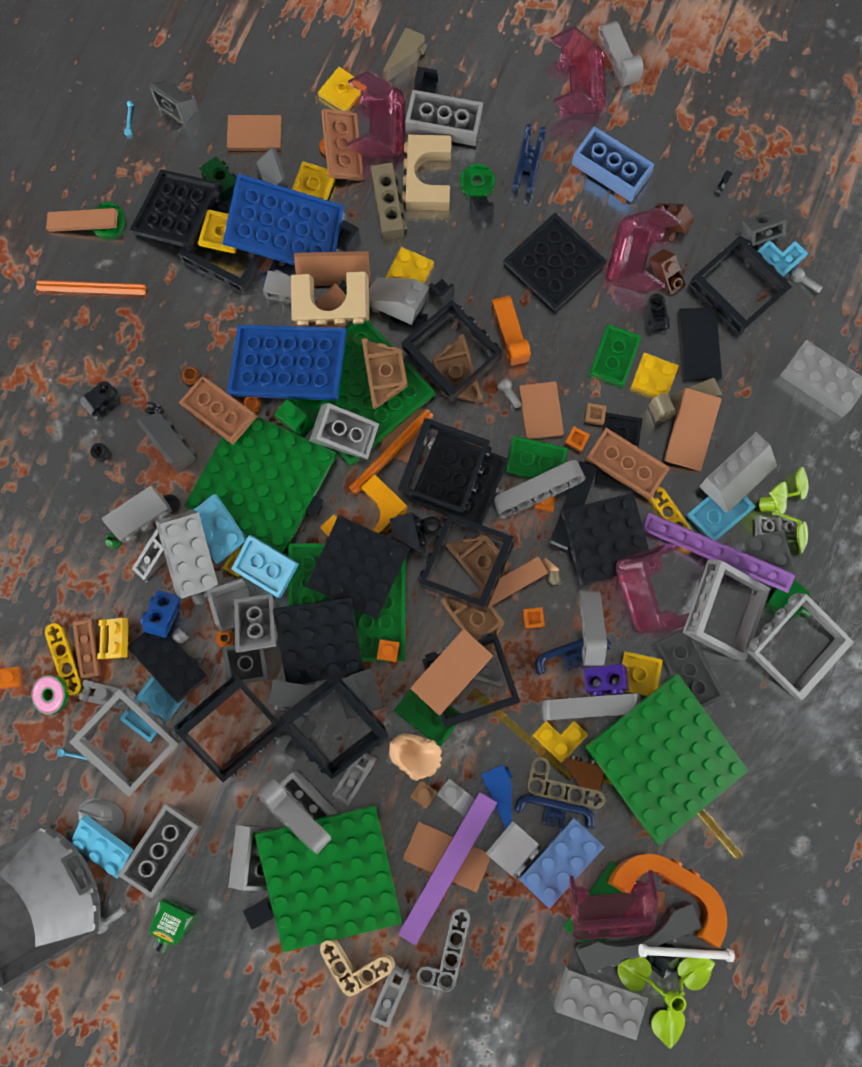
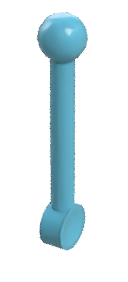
(127, 131)
(61, 752)

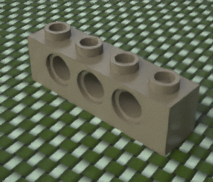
(389, 227)

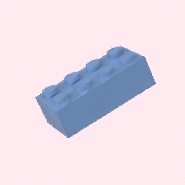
(612, 164)
(562, 857)

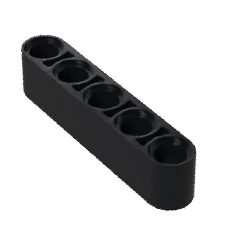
(576, 497)

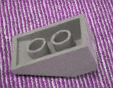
(398, 297)
(344, 431)
(255, 623)
(514, 850)

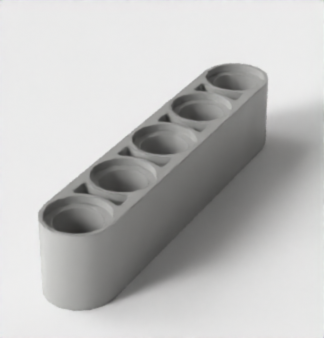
(538, 489)
(589, 707)

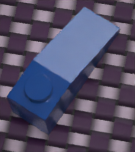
(500, 789)

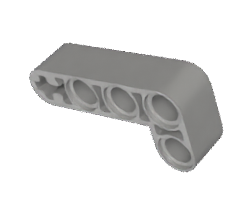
(625, 65)
(593, 628)
(293, 817)
(449, 948)

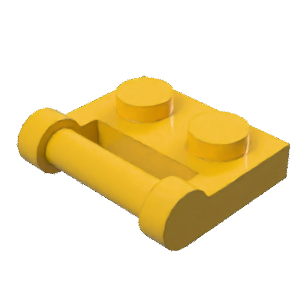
(117, 638)

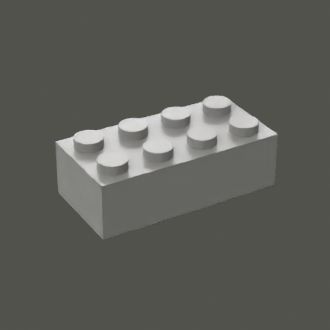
(444, 116)
(823, 378)
(187, 553)
(160, 850)
(600, 1003)

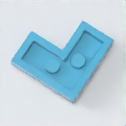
(783, 261)

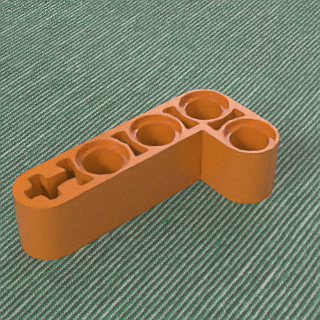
(515, 345)

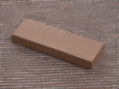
(86, 649)

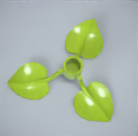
(778, 503)
(667, 1023)

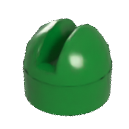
(112, 544)

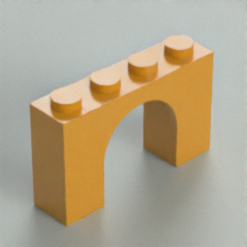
(387, 502)

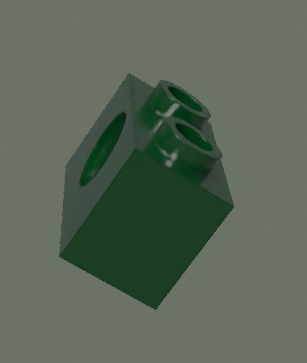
(213, 171)

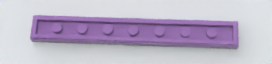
(716, 550)
(447, 868)

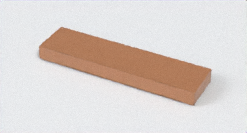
(82, 220)
(516, 580)

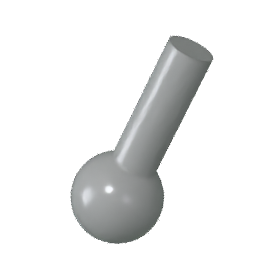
(798, 275)
(504, 385)
(200, 598)
(104, 922)

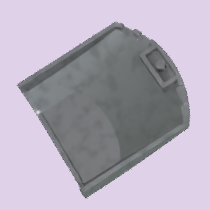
(44, 902)

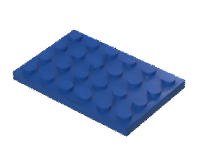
(280, 221)
(287, 362)

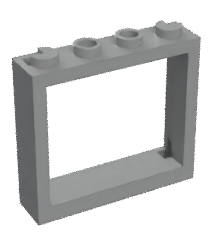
(704, 601)
(822, 663)
(108, 768)

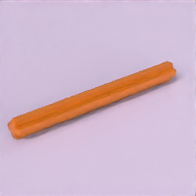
(91, 287)
(390, 452)

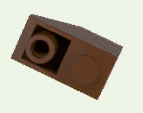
(682, 213)
(667, 270)
(586, 774)

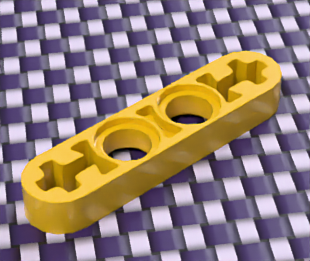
(676, 516)
(66, 658)

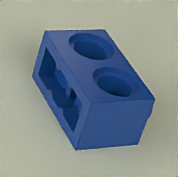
(164, 614)

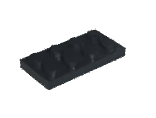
(168, 664)

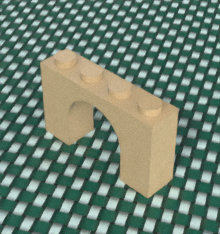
(420, 150)
(354, 308)

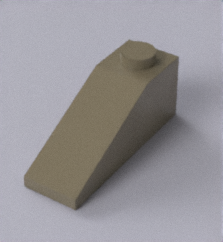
(405, 53)

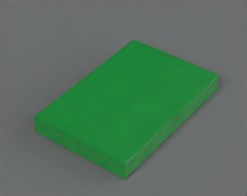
(615, 355)
(533, 458)
(424, 718)

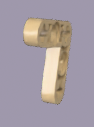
(355, 976)

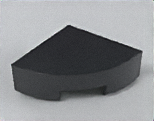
(724, 181)

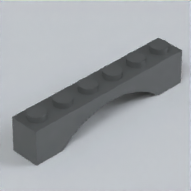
(676, 922)

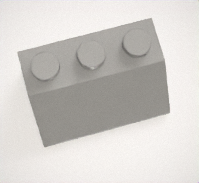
(137, 515)
(246, 866)

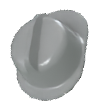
(103, 812)

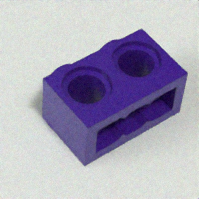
(606, 674)

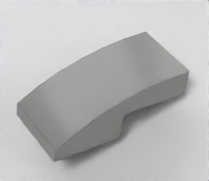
(766, 525)

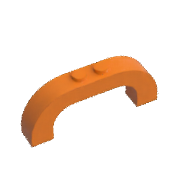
(713, 909)

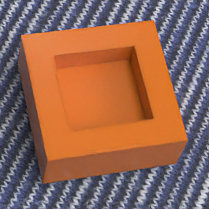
(577, 439)
(546, 505)
(533, 618)
(388, 650)
(10, 677)

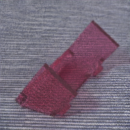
(586, 73)
(386, 117)
(632, 249)
(639, 592)
(615, 913)

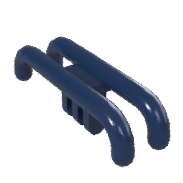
(528, 160)
(570, 653)
(556, 810)

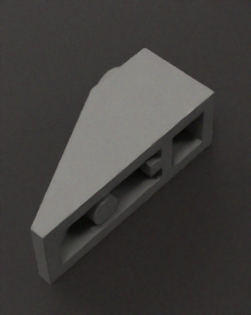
(278, 286)
(150, 558)
(460, 800)

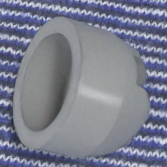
(180, 636)

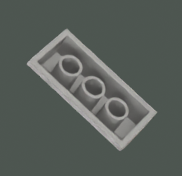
(740, 473)

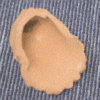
(415, 755)

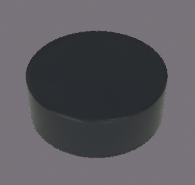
(173, 502)

